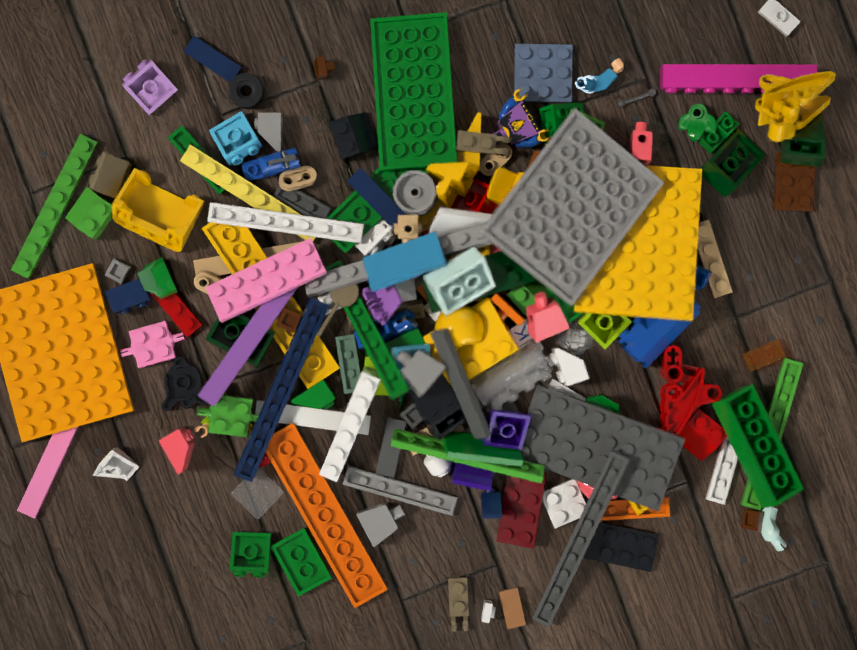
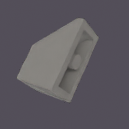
(271, 129)

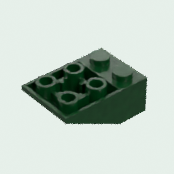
(806, 146)

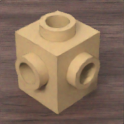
(410, 220)

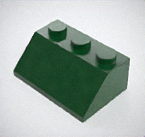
(225, 335)

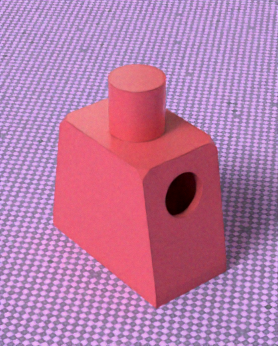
(641, 143)
(545, 318)

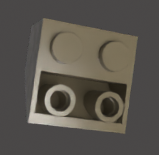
(109, 175)

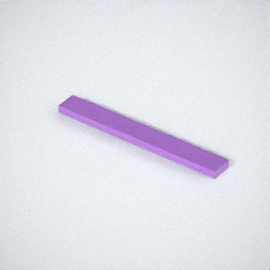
(243, 348)

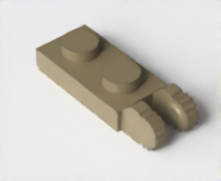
(481, 143)
(458, 601)

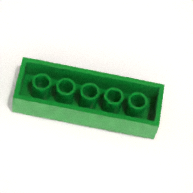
(757, 446)

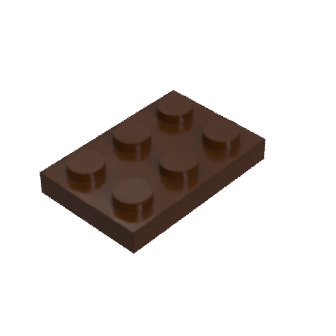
(793, 186)

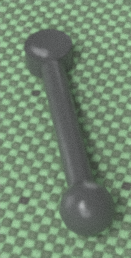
(651, 93)

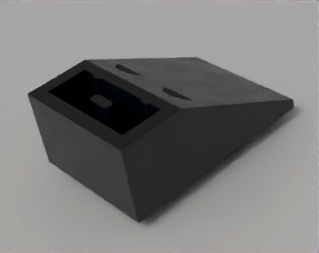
(439, 407)

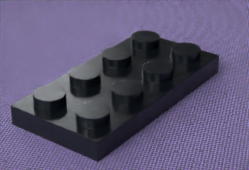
(623, 546)

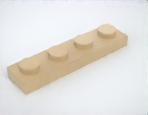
(712, 260)

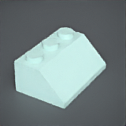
(460, 281)

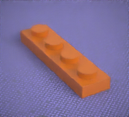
(621, 509)

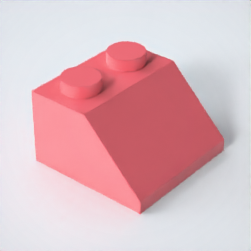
(179, 448)

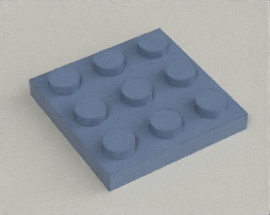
(543, 72)

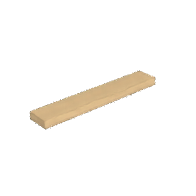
(217, 266)

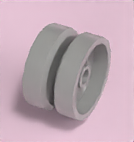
(413, 182)

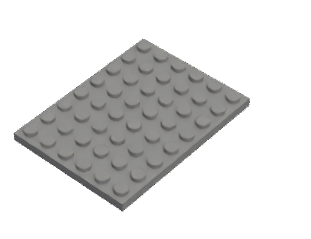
(572, 207)

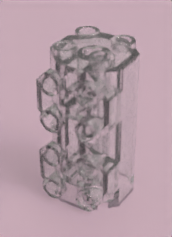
(512, 375)

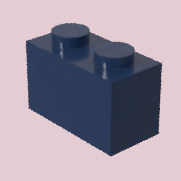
(128, 296)

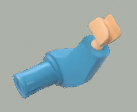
(593, 84)

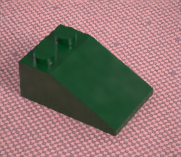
(731, 163)

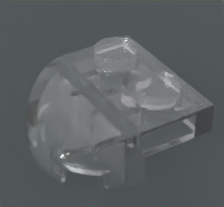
(575, 339)

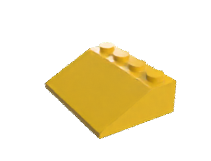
(495, 343)

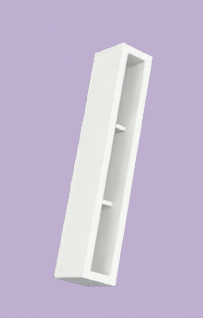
(350, 424)

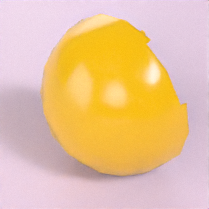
(463, 326)

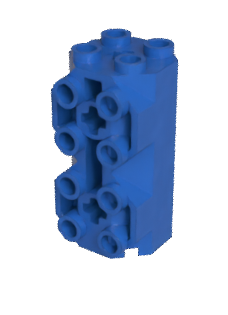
(651, 336)

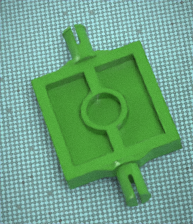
(230, 416)

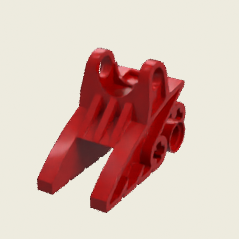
(686, 399)

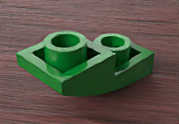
(725, 127)

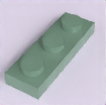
(348, 362)

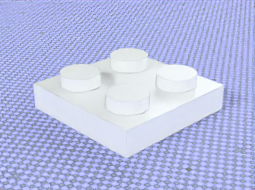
(564, 503)

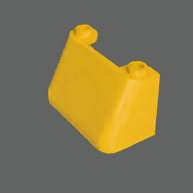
(155, 211)

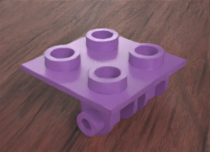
(382, 302)

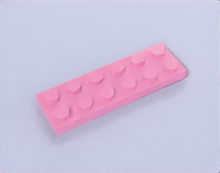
(266, 280)

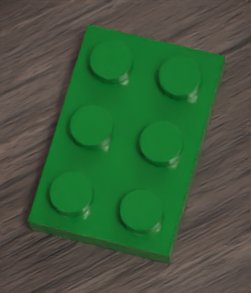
(301, 561)

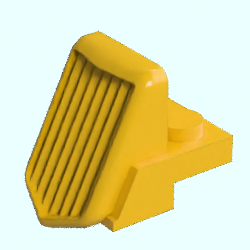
(451, 180)
(502, 184)

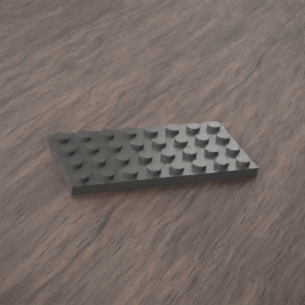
(579, 436)

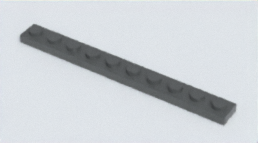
(581, 538)

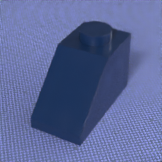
(491, 504)

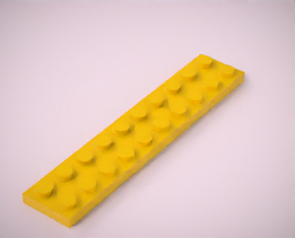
(241, 250)

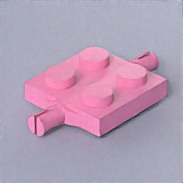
(152, 344)

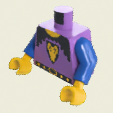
(519, 124)

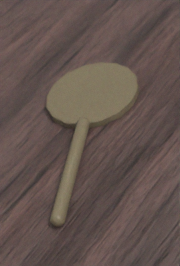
(341, 297)

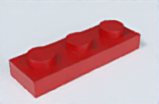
(179, 313)

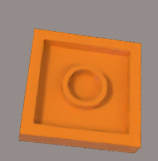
(507, 309)

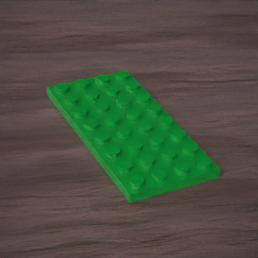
(413, 91)

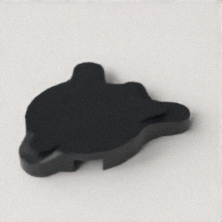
(182, 385)

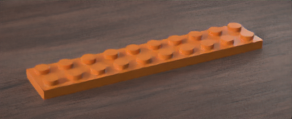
(324, 516)

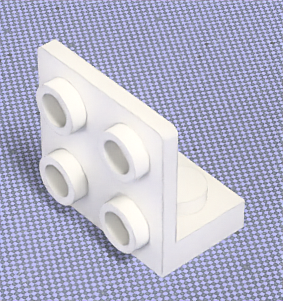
(376, 238)

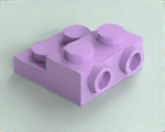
(149, 86)

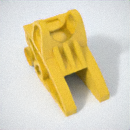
(791, 102)

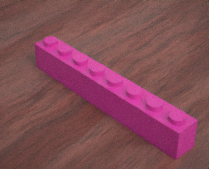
(725, 76)

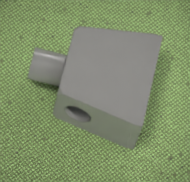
(419, 370)
(379, 521)

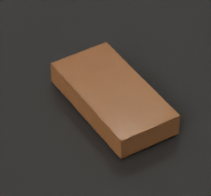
(512, 607)

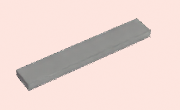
(400, 490)

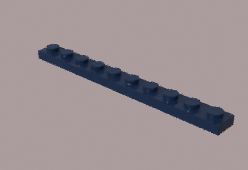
(281, 389)

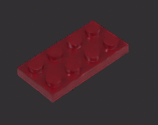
(521, 511)

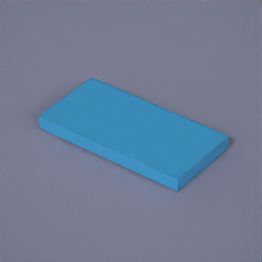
(404, 261)

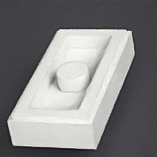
(779, 17)

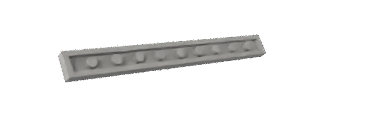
(356, 272)

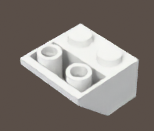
(570, 367)

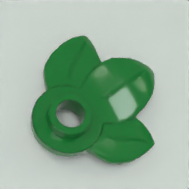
(697, 124)

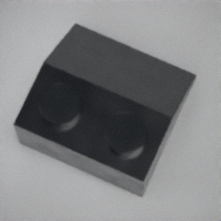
(353, 135)

